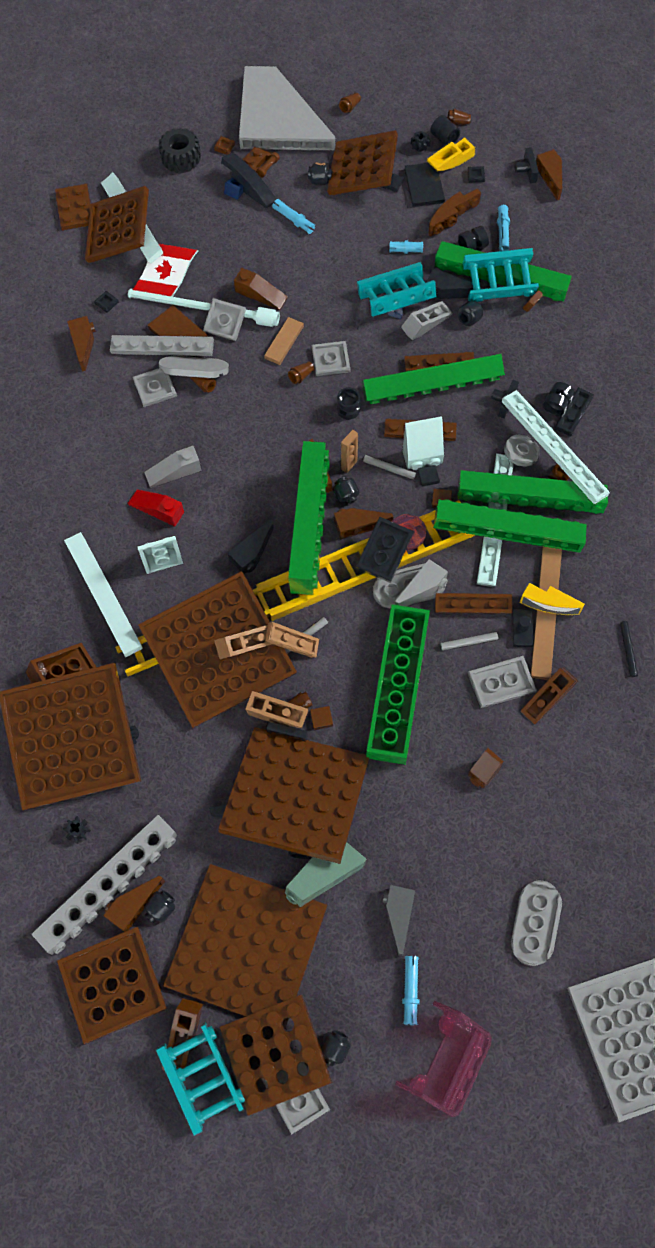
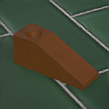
(550, 169)
(258, 289)
(83, 338)
(357, 521)
(549, 695)
(129, 906)
(184, 1028)

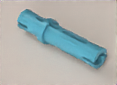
(298, 219)
(503, 222)
(411, 987)

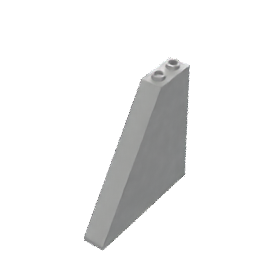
(277, 115)

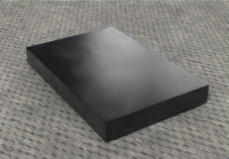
(424, 185)
(385, 549)

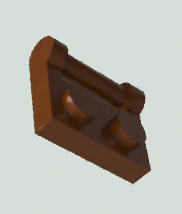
(257, 157)

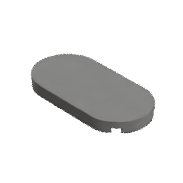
(193, 366)
(389, 592)
(536, 923)

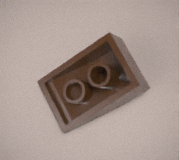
(59, 663)

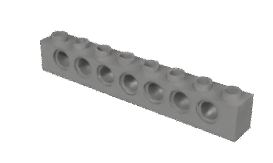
(94, 886)

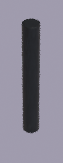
(628, 649)

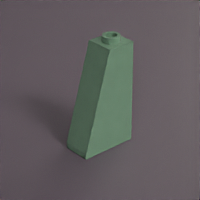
(322, 875)

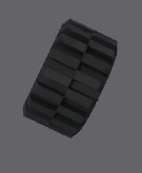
(179, 150)

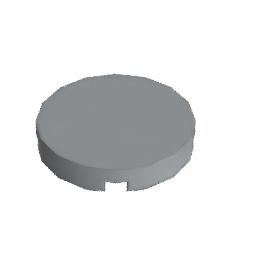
(521, 450)

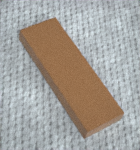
(284, 340)
(349, 451)
(292, 639)

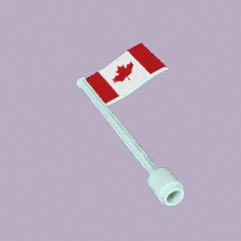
(165, 276)

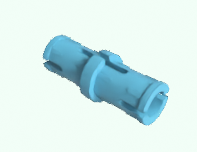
(406, 247)

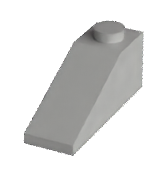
(425, 319)
(173, 467)
(424, 584)

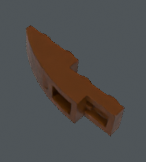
(448, 212)

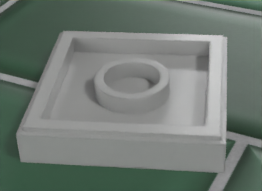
(224, 319)
(330, 358)
(154, 387)

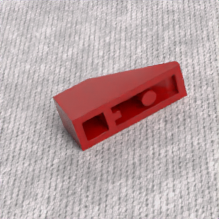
(158, 506)

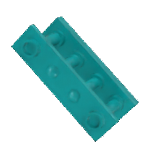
(506, 259)
(392, 280)
(177, 1076)

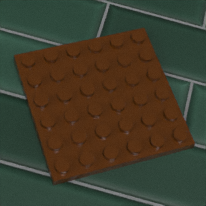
(189, 658)
(69, 736)
(295, 795)
(244, 944)

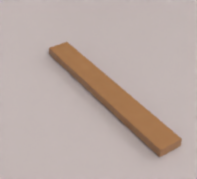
(545, 622)

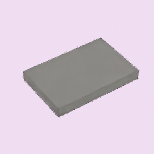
(502, 682)
(301, 1109)

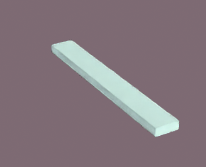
(151, 248)
(555, 447)
(491, 546)
(103, 595)

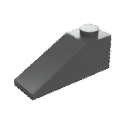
(398, 910)

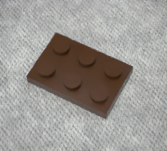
(73, 206)

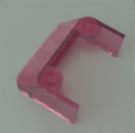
(454, 1065)

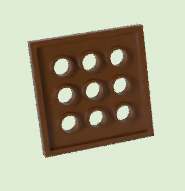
(383, 167)
(117, 224)
(132, 1012)
(310, 1053)

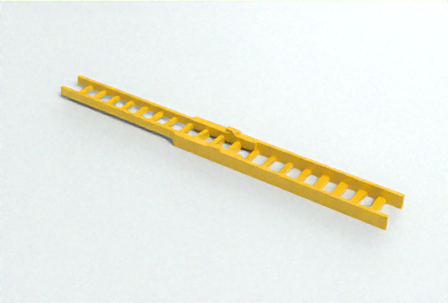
(329, 590)

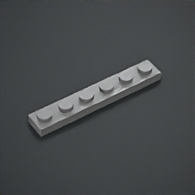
(162, 345)

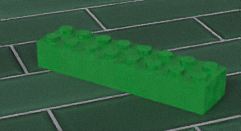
(309, 518)
(398, 685)

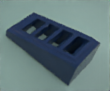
(233, 190)

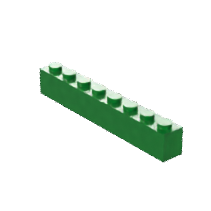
(550, 282)
(433, 377)
(526, 492)
(510, 526)

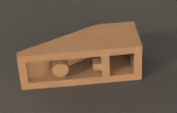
(241, 642)
(275, 710)

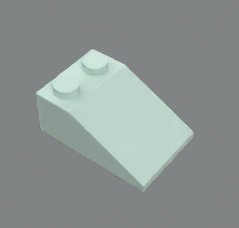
(423, 443)
(160, 554)

